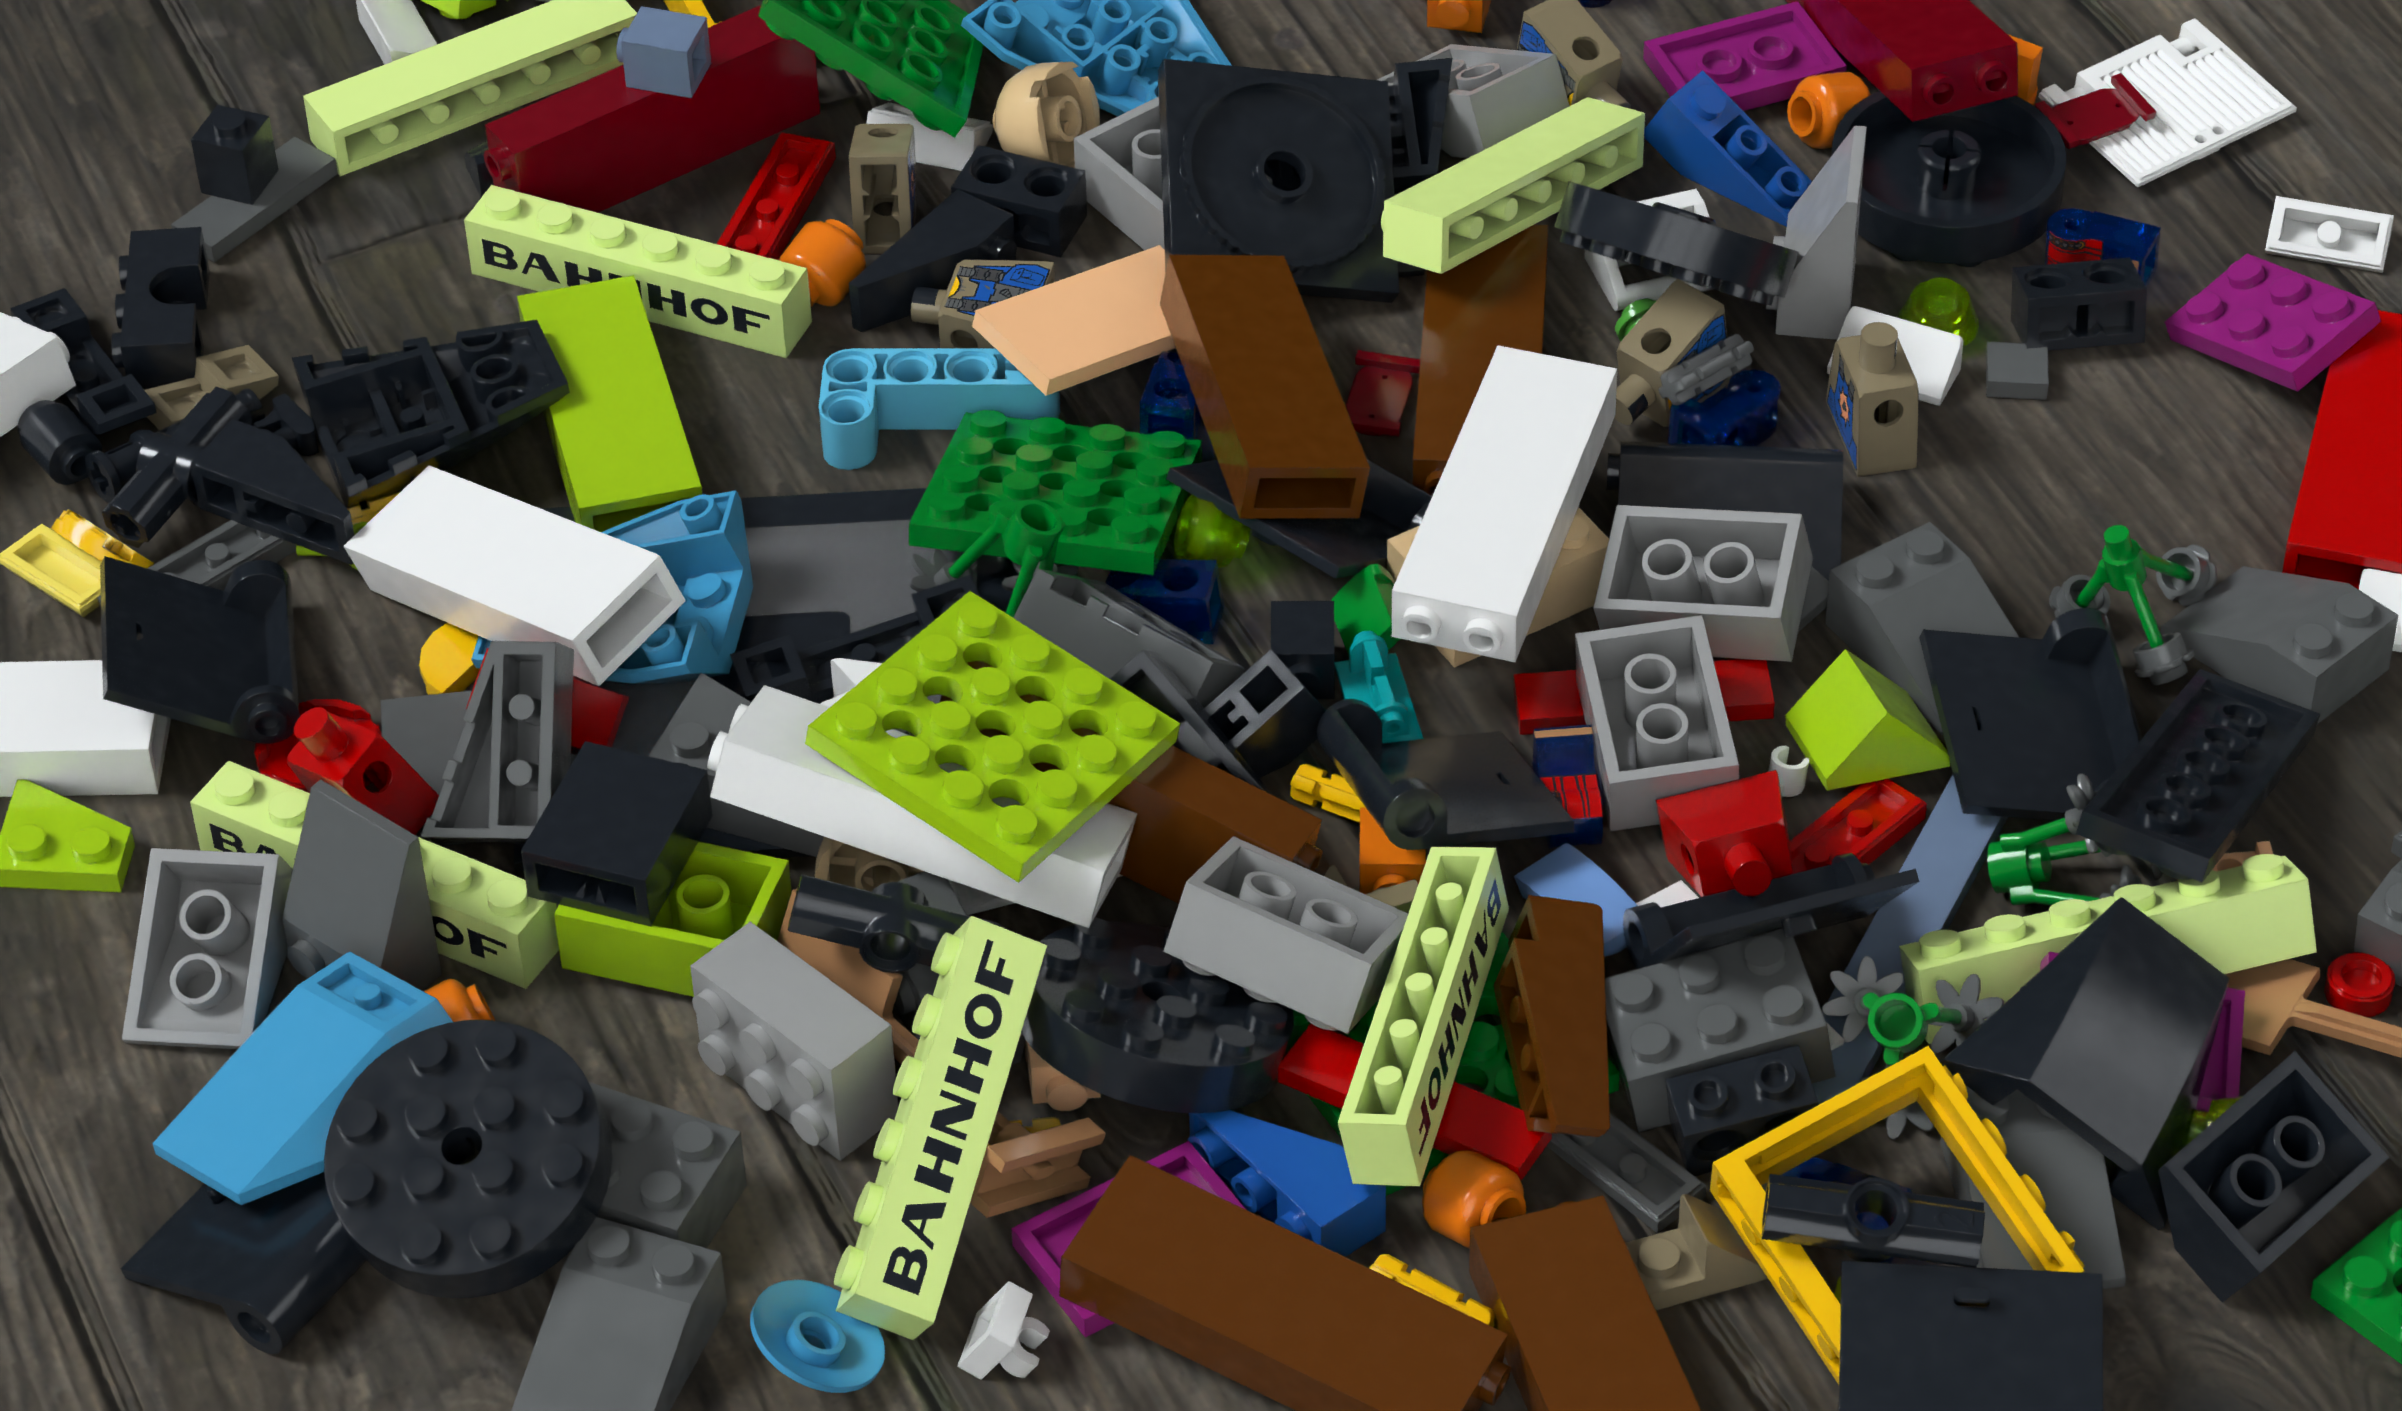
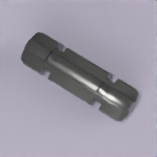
(1706, 369)

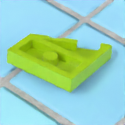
(61, 844)

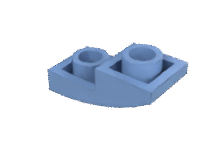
(1575, 877)

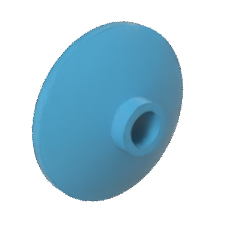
(811, 1341)

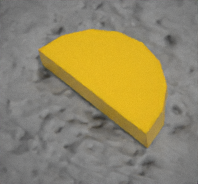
(95, 540)
(447, 660)

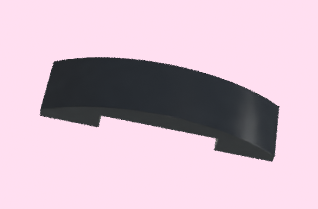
(101, 393)
(808, 670)

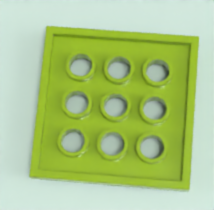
(1000, 766)

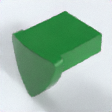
(1365, 605)

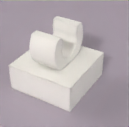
(998, 1334)

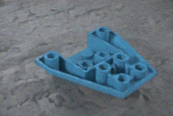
(1109, 40)
(710, 562)
(274, 1099)

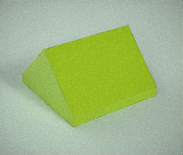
(1862, 727)

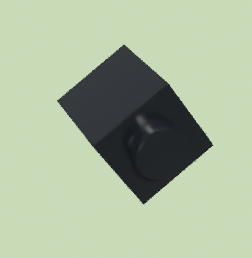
(234, 154)
(1305, 642)

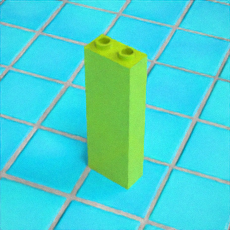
(619, 424)

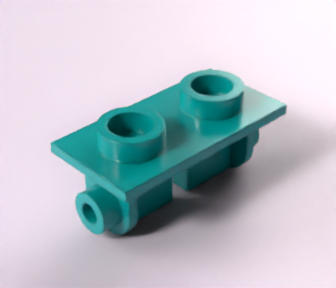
(1379, 682)

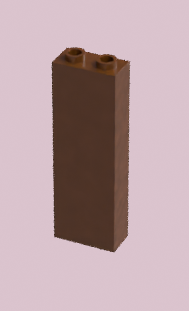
(1466, 316)
(1264, 387)
(1191, 812)
(1272, 1304)
(1575, 1312)

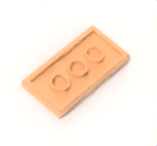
(1082, 323)

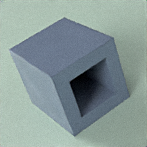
(665, 51)

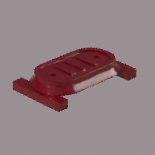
(2098, 112)
(1380, 392)

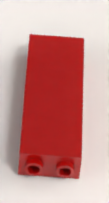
(2353, 470)

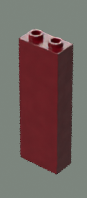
(1922, 52)
(619, 141)

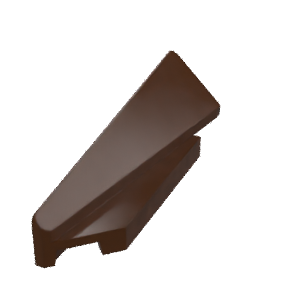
(1556, 1016)

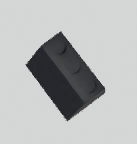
(2263, 1176)

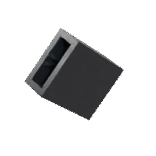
(617, 833)

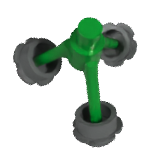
(2181, 575)

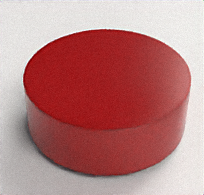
(2359, 984)

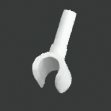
(1791, 777)

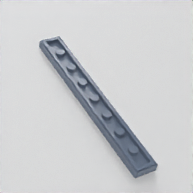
(1947, 863)

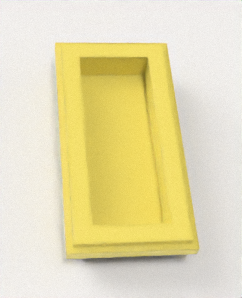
(56, 568)

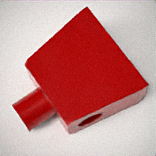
(351, 755)
(1728, 835)

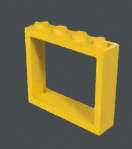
(1975, 1144)

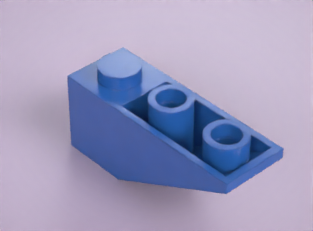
(1724, 150)
(1291, 1179)

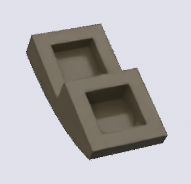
(226, 369)

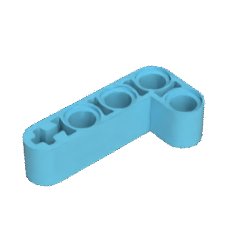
(916, 391)

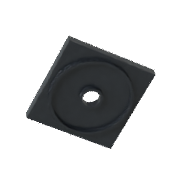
(1333, 131)

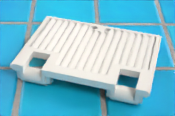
(2197, 96)

